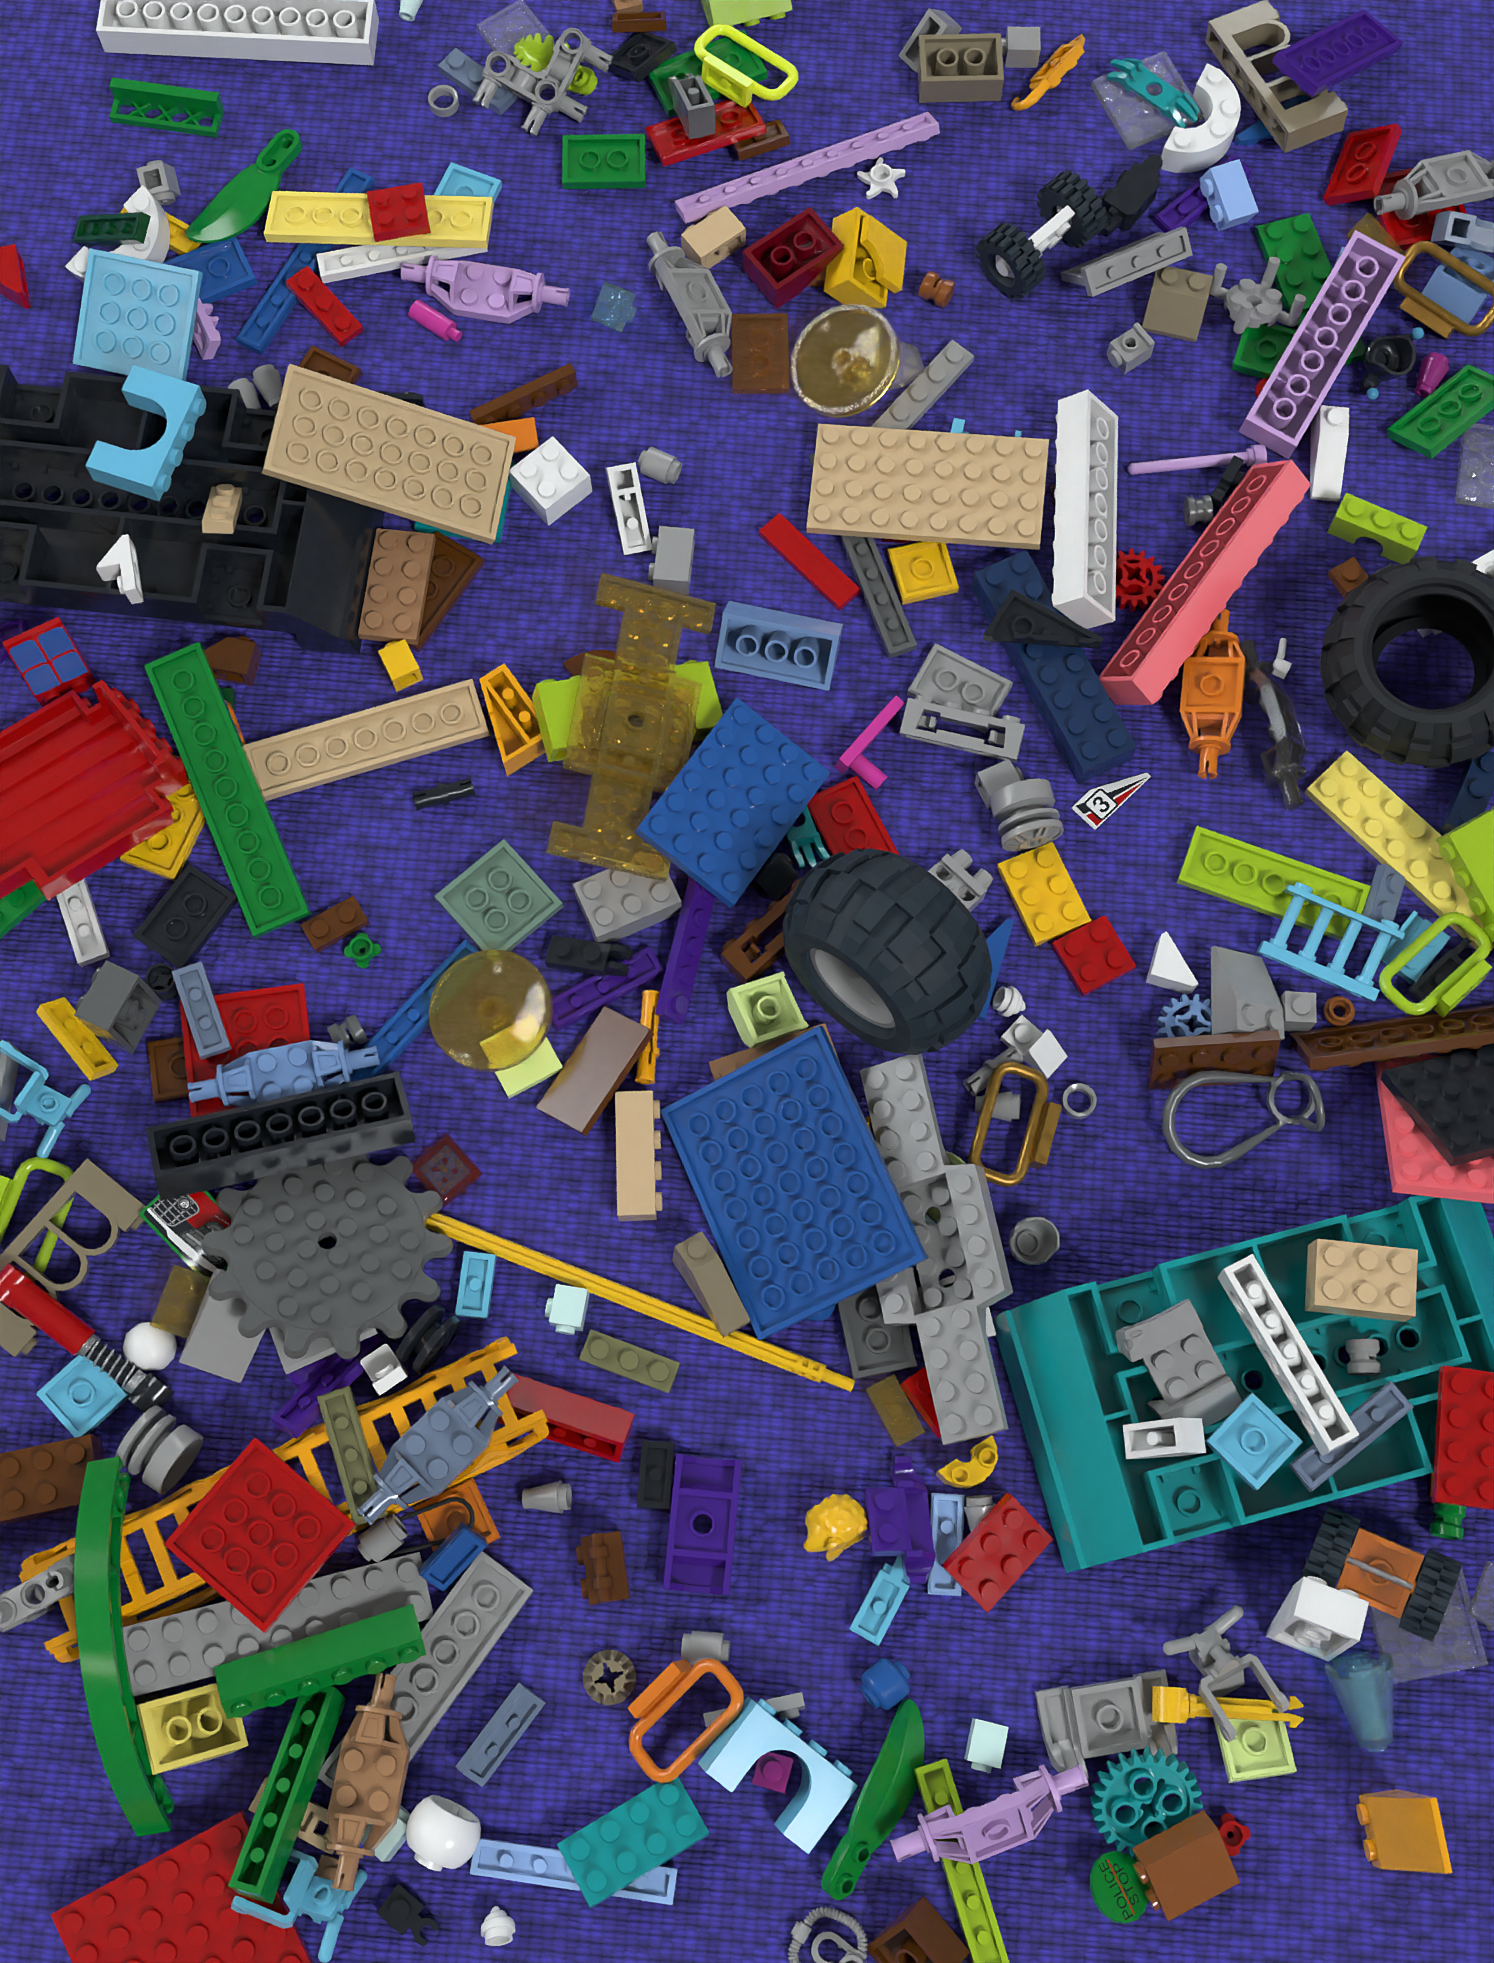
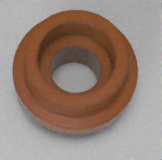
(1346, 1007)

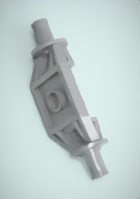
(1440, 184)
(696, 300)

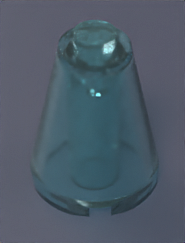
(1366, 1696)

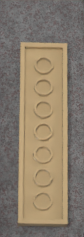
(367, 740)

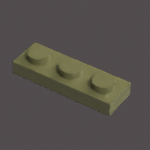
(629, 1361)

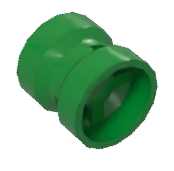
(1448, 1521)

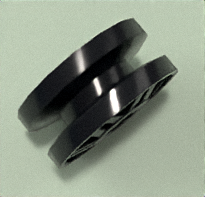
(428, 1339)

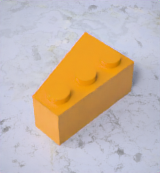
(512, 719)

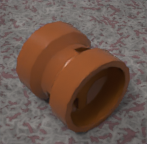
(936, 289)

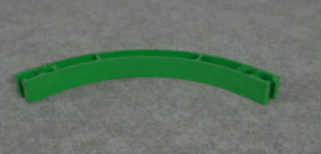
(103, 1652)

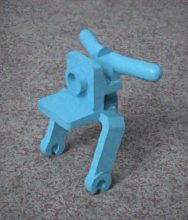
(41, 1101)
(309, 1896)

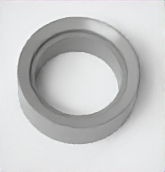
(442, 90)
(1083, 1088)

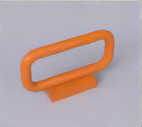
(659, 1699)

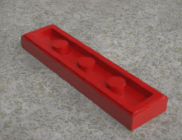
(809, 561)

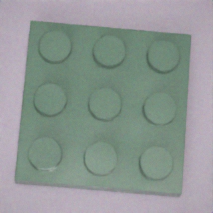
(499, 900)

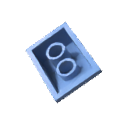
(1456, 292)

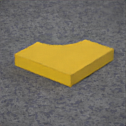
(886, 251)

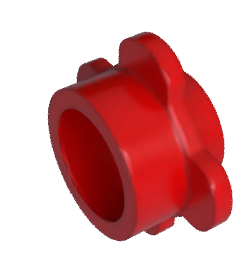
(1240, 1833)

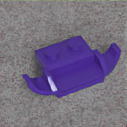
(901, 1522)

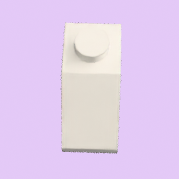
(1164, 1438)

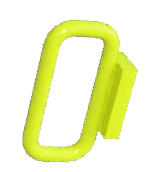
(733, 82)

